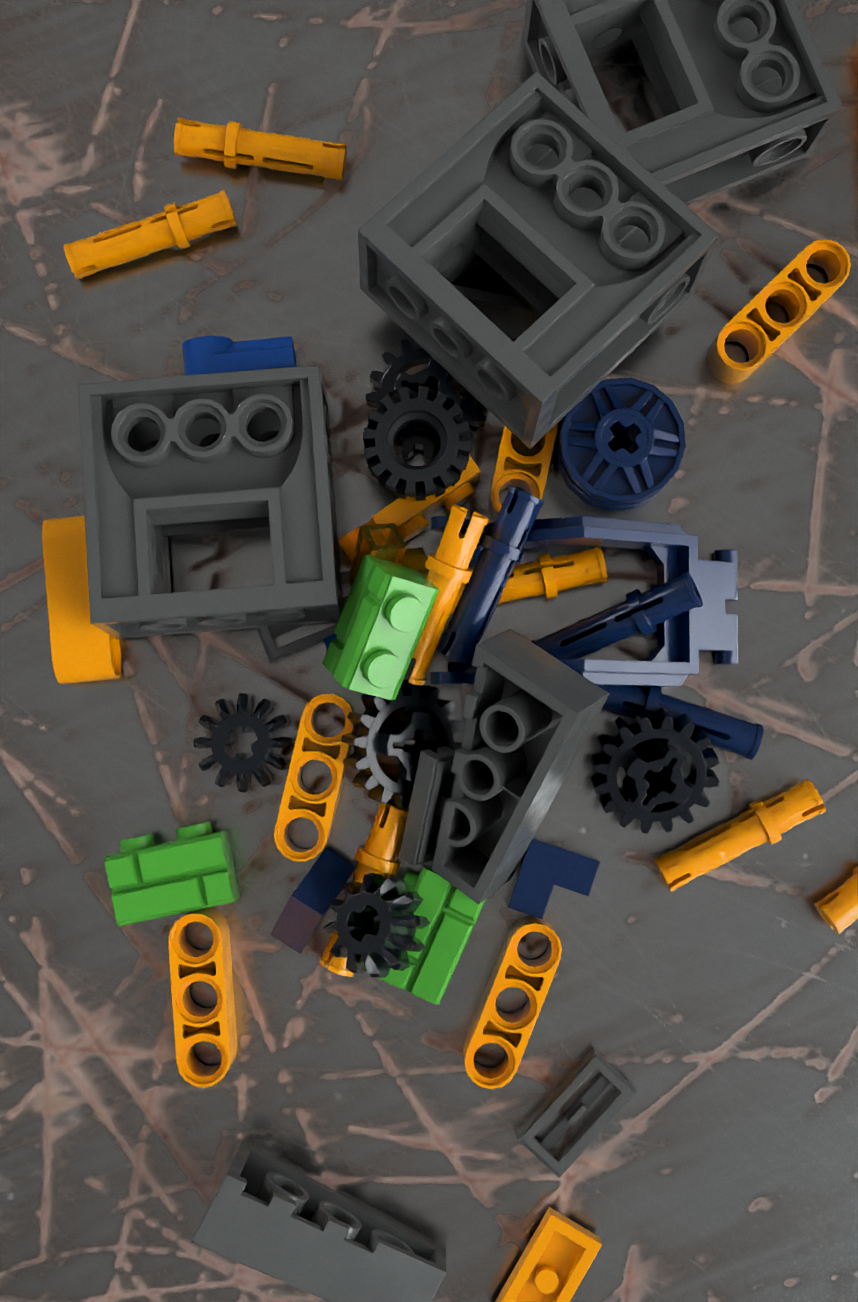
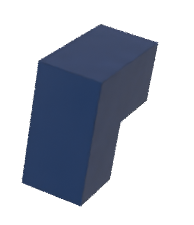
(547, 866)
(310, 900)

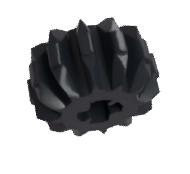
(225, 736)
(376, 948)

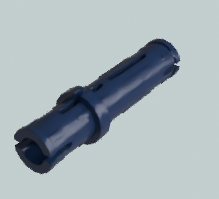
(493, 567)
(637, 614)
(722, 729)

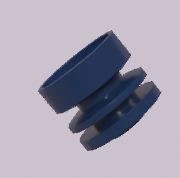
(624, 479)

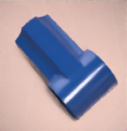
(222, 355)

